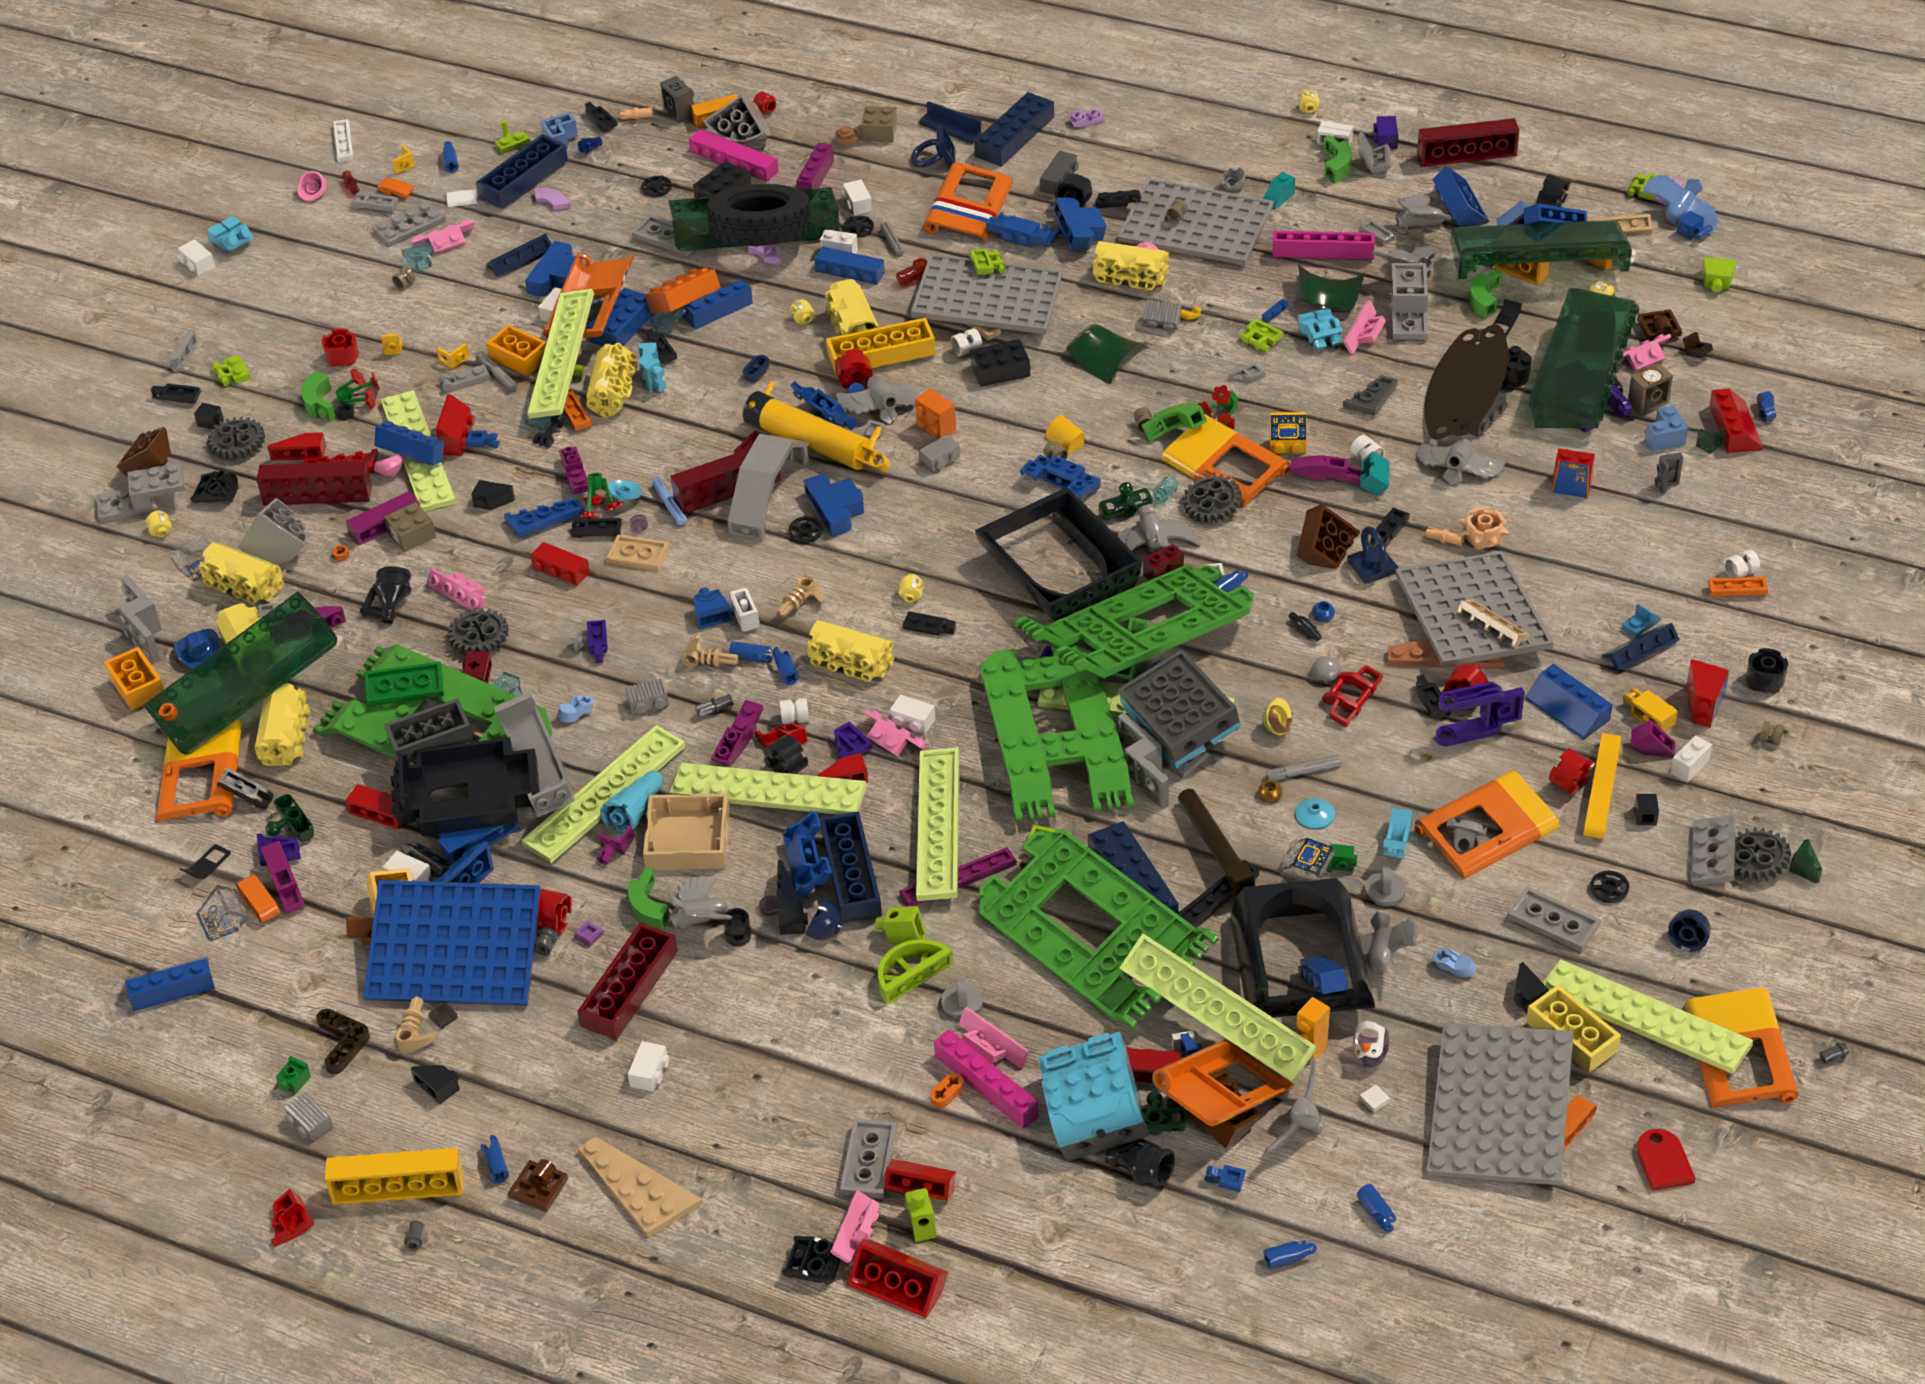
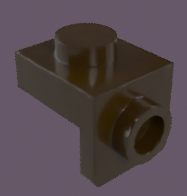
(1695, 347)

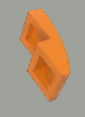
(393, 186)

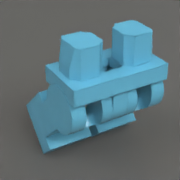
(229, 234)
(1320, 328)
(650, 367)

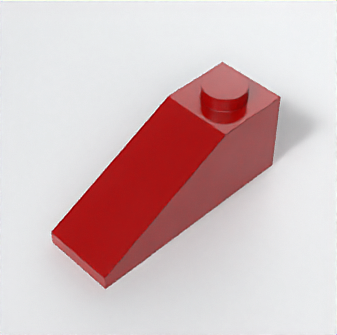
(298, 447)
(848, 767)

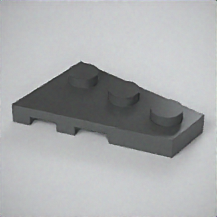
(1373, 397)

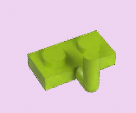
(511, 142)

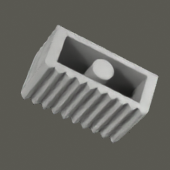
(1162, 314)
(939, 453)
(647, 696)
(308, 1117)

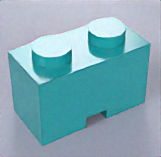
(1375, 474)

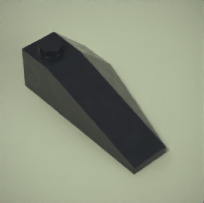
(789, 906)

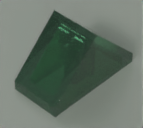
(1806, 863)

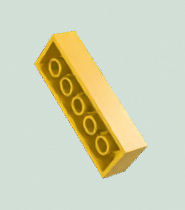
(886, 344)
(394, 1176)

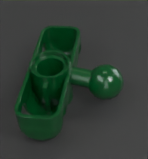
(1126, 503)
(292, 817)
(1162, 1116)

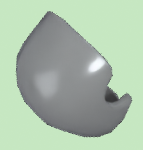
(1233, 179)
(1325, 669)

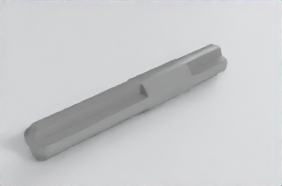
(492, 367)
(1304, 767)

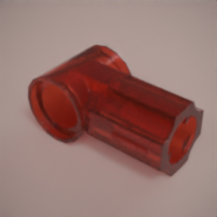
(912, 273)

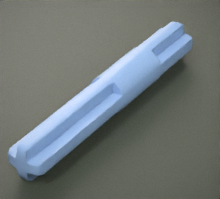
(669, 501)

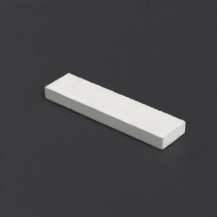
(343, 141)

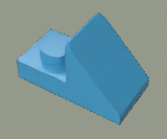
(1641, 621)

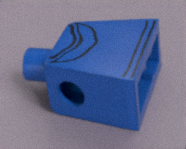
(711, 608)

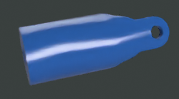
(449, 157)
(1231, 581)
(750, 651)
(785, 666)
(495, 1161)
(1376, 1206)
(1288, 1253)

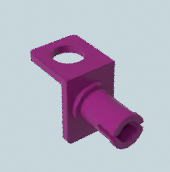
(611, 845)

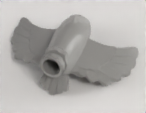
(1418, 214)
(1421, 254)
(879, 396)
(1458, 459)
(1155, 531)
(694, 904)
(1383, 943)
(1302, 1114)

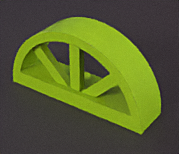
(939, 959)

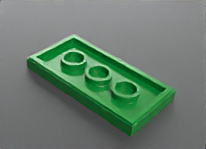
(403, 683)

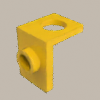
(403, 162)
(391, 344)
(455, 357)

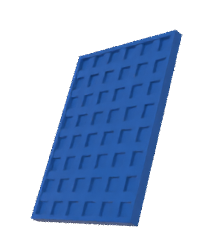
(452, 942)

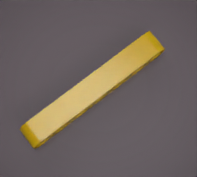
(1602, 786)

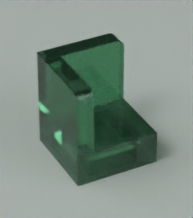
(1708, 441)

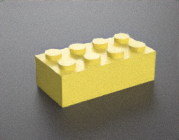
(1593, 1038)

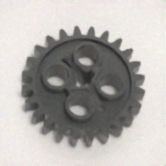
(223, 440)
(1212, 498)
(489, 625)
(1760, 854)

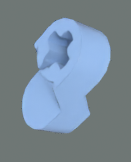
(575, 708)
(1451, 961)

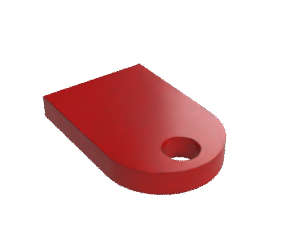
(1664, 1162)

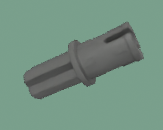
(714, 705)

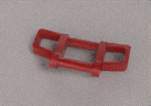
(1335, 698)

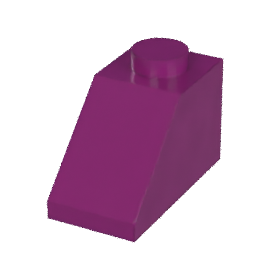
(1652, 740)

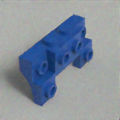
(1021, 230)
(824, 406)
(1062, 474)
(802, 855)

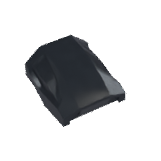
(216, 487)
(812, 1260)

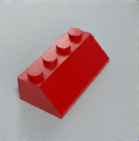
(1734, 418)
(896, 1278)

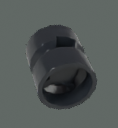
(737, 929)

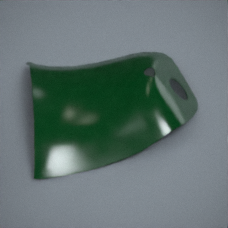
(1329, 293)
(1100, 351)

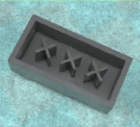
(429, 728)

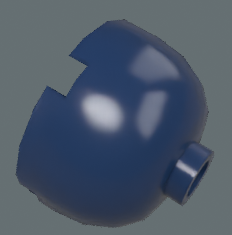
(825, 922)
(1689, 929)

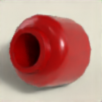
(765, 102)

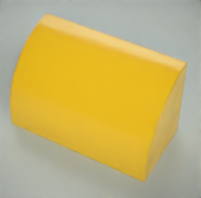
(1065, 434)

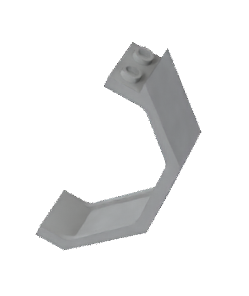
(757, 481)
(528, 731)

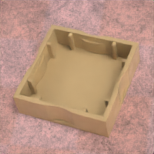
(687, 832)

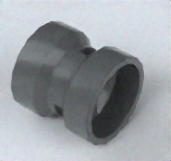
(545, 941)

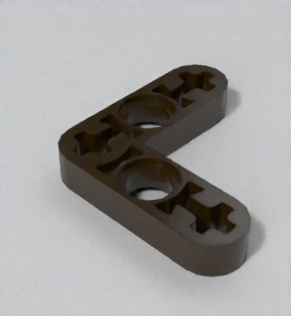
(348, 1038)

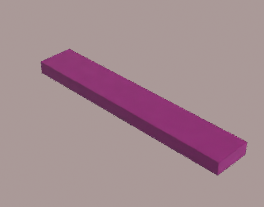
(970, 872)

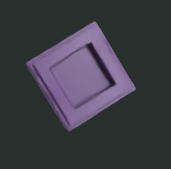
(588, 933)

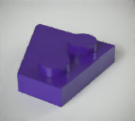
(851, 741)
(289, 845)

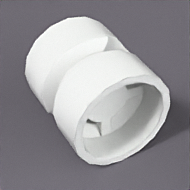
(965, 342)
(1364, 446)
(1742, 564)
(794, 711)

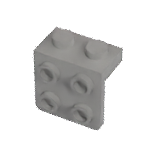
(1375, 159)

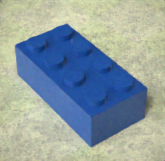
(625, 319)

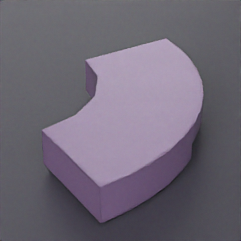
(552, 198)
(767, 253)

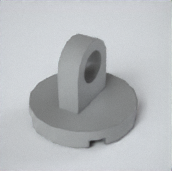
(1465, 830)
(1385, 888)
(961, 996)

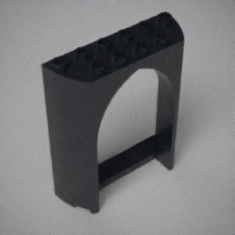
(1114, 559)
(1294, 899)

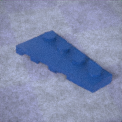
(543, 517)

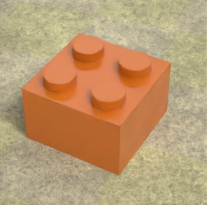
(935, 414)

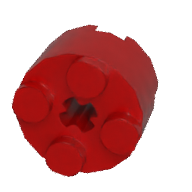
(340, 347)
(853, 368)
(1465, 676)
(1571, 771)
(553, 910)

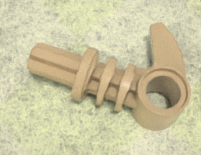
(806, 590)
(695, 652)
(407, 1035)

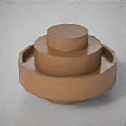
(846, 136)

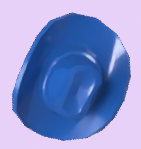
(196, 647)

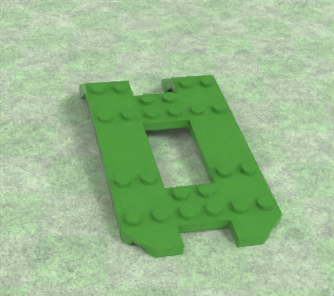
(1117, 646)
(367, 723)
(1029, 754)
(1097, 973)

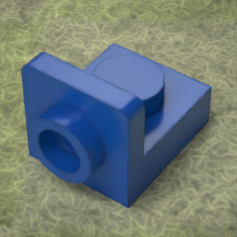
(1188, 1046)

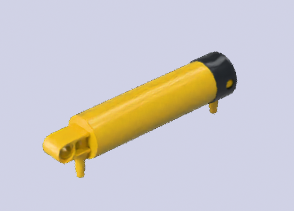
(824, 437)

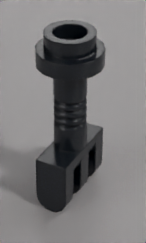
(545, 439)

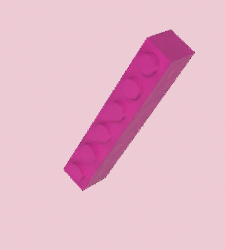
(722, 150)
(1323, 245)
(986, 1079)

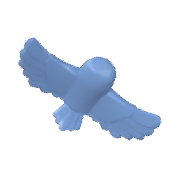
(1681, 199)

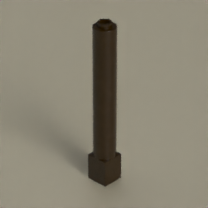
(1236, 871)

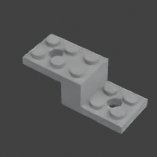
(1409, 301)
(142, 487)
(139, 619)
(1144, 760)

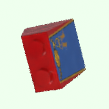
(1573, 473)
(1705, 691)

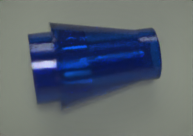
(587, 145)

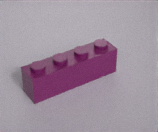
(816, 167)
(372, 522)

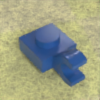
(479, 438)
(1228, 1178)

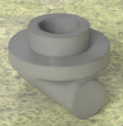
(577, 641)

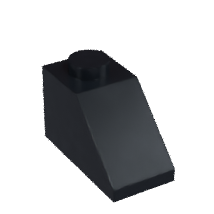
(492, 495)
(1528, 987)
(436, 1081)

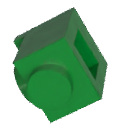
(1343, 858)
(293, 1075)

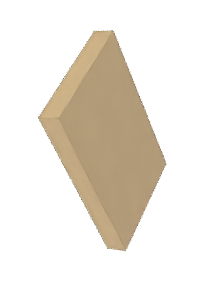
(637, 552)

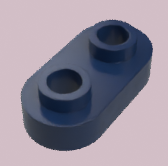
(756, 368)

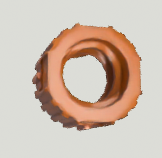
(340, 549)
(169, 716)

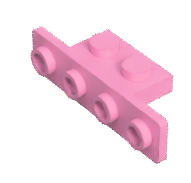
(446, 238)
(1364, 328)
(1646, 353)
(457, 588)
(888, 736)
(991, 1041)
(855, 1226)

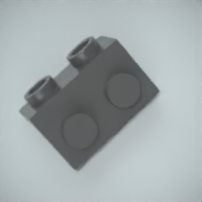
(1668, 471)

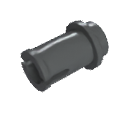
(1838, 1051)
(414, 1239)

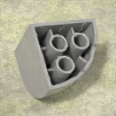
(739, 122)
(274, 534)

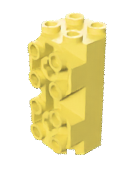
(1139, 266)
(849, 308)
(611, 380)
(245, 574)
(235, 620)
(857, 652)
(280, 726)

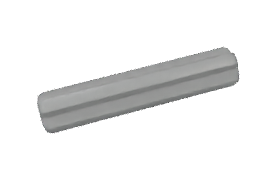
(891, 238)

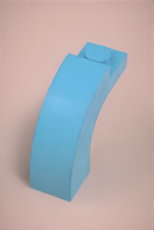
(1398, 833)

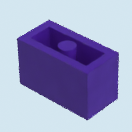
(1386, 131)

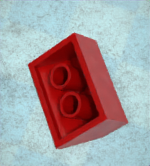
(454, 426)

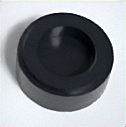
(345, 411)

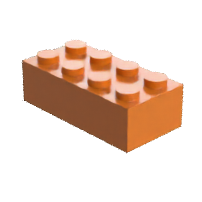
(682, 290)

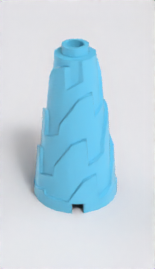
(630, 803)

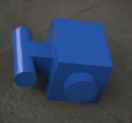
(1692, 226)

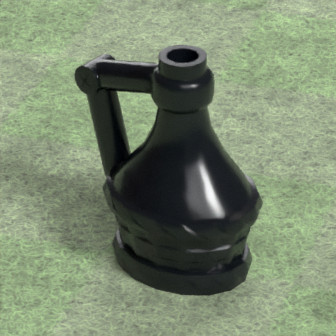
(390, 587)
(1146, 1164)

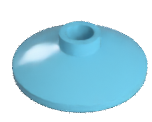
(625, 490)
(1315, 813)

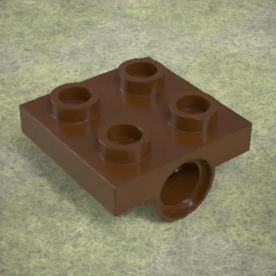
(1659, 323)
(538, 1184)

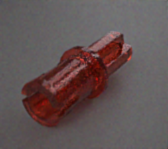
(350, 182)

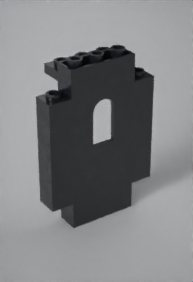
(495, 780)

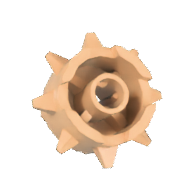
(1484, 528)

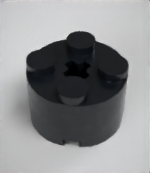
(1075, 187)
(1553, 191)
(1518, 367)
(1766, 670)
(785, 756)

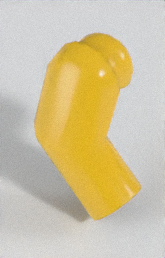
(1189, 315)

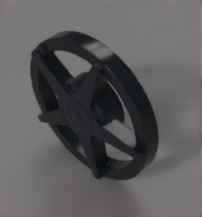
(656, 186)
(859, 226)
(806, 529)
(1609, 886)

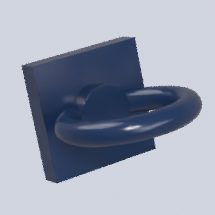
(944, 147)
(1374, 561)

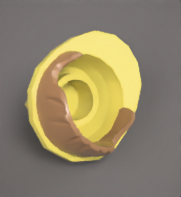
(1277, 717)

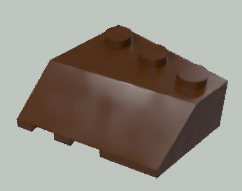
(146, 452)
(1325, 538)
(1233, 1129)

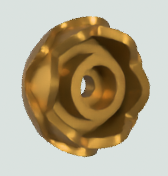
(1270, 791)

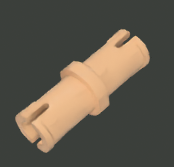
(636, 113)
(1444, 536)

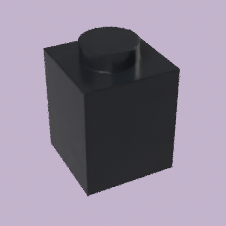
(208, 416)
(1646, 809)

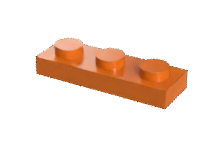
(576, 413)
(1737, 586)

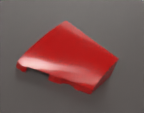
(794, 730)
(290, 1218)

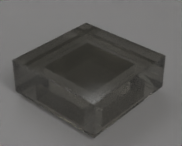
(443, 1015)

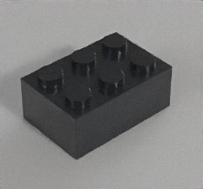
(720, 179)
(1000, 362)

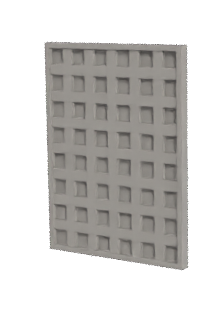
(1213, 228)
(1013, 300)
(1488, 579)
(1501, 1104)

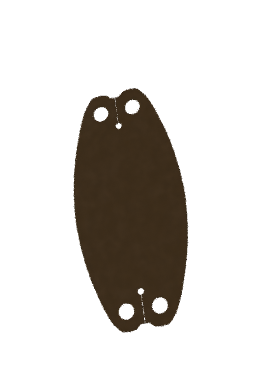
(1466, 382)

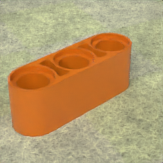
(257, 898)
(1578, 1116)

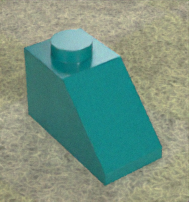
(1280, 189)

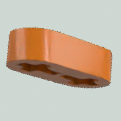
(948, 1091)

